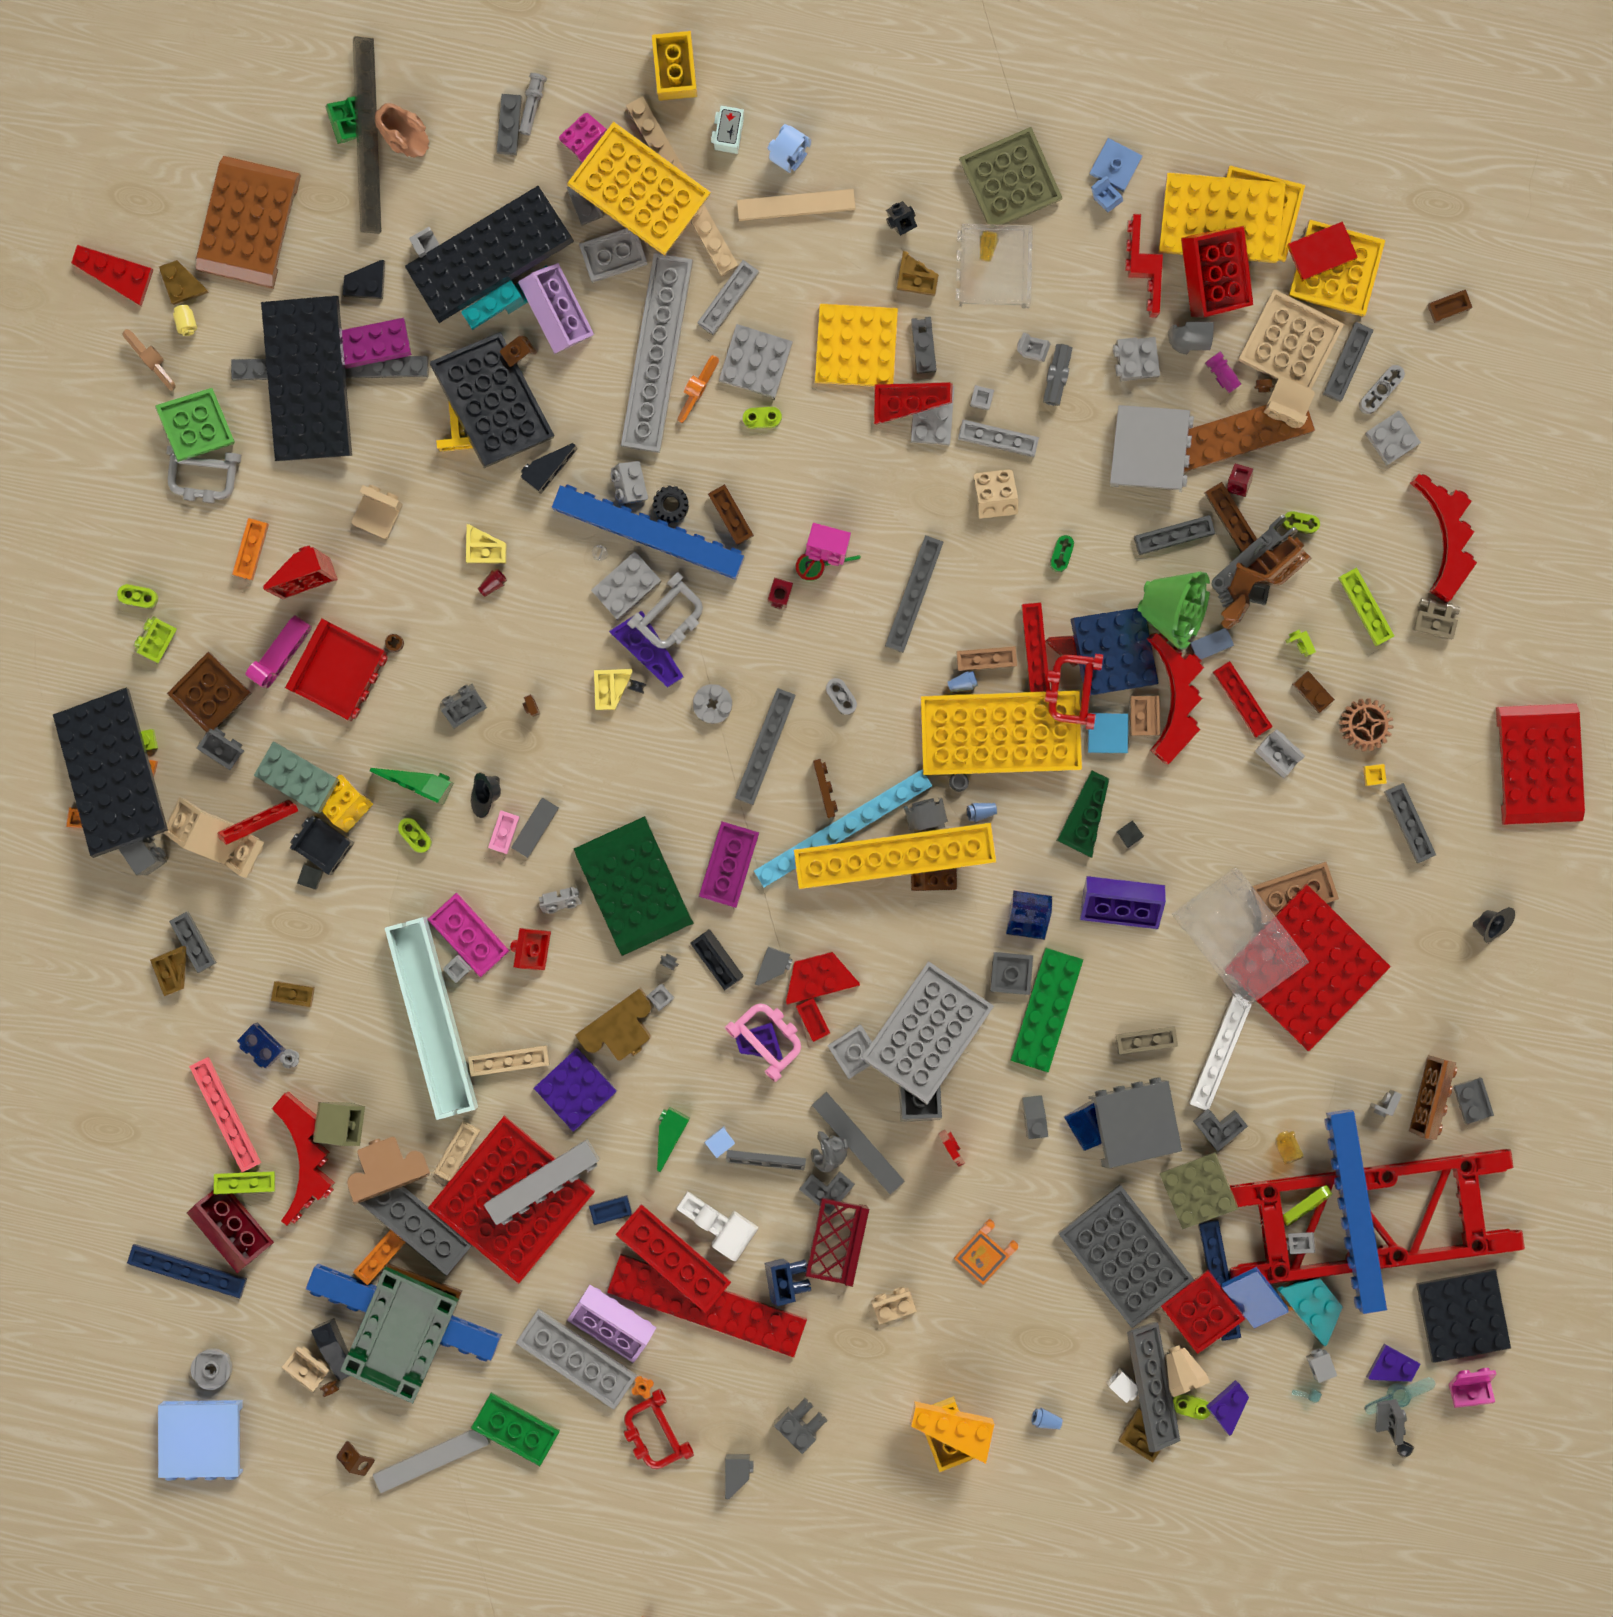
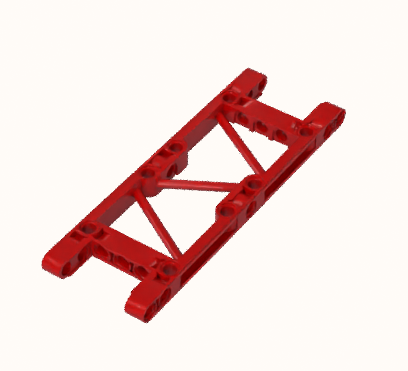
(1470, 1213)

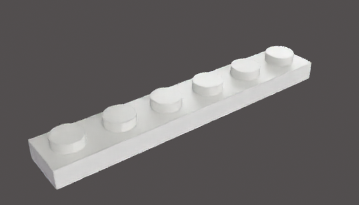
(1219, 1055)

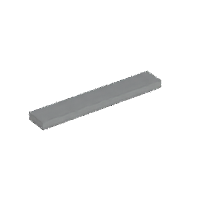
(429, 1459)

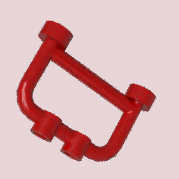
(1054, 677)
(641, 1451)

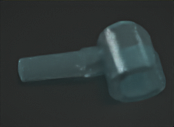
(1314, 1395)

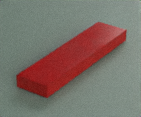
(1242, 699)
(257, 822)

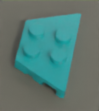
(1314, 1306)

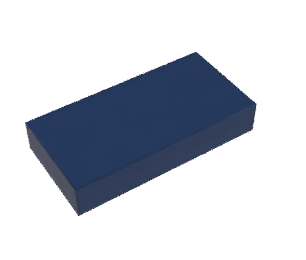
(610, 1210)

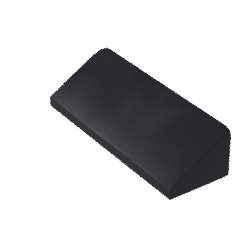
(717, 959)

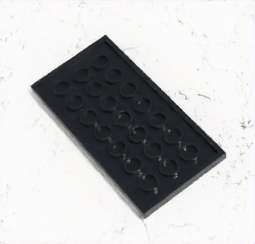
(489, 254)
(306, 378)
(110, 772)

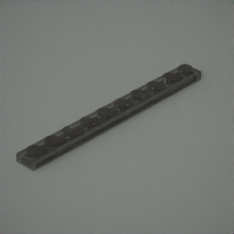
(367, 135)

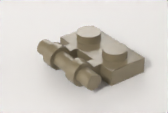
(1434, 624)

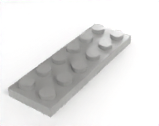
(576, 1359)

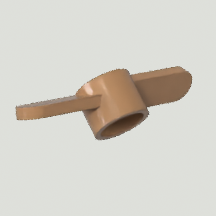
(149, 357)

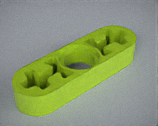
(1307, 1205)

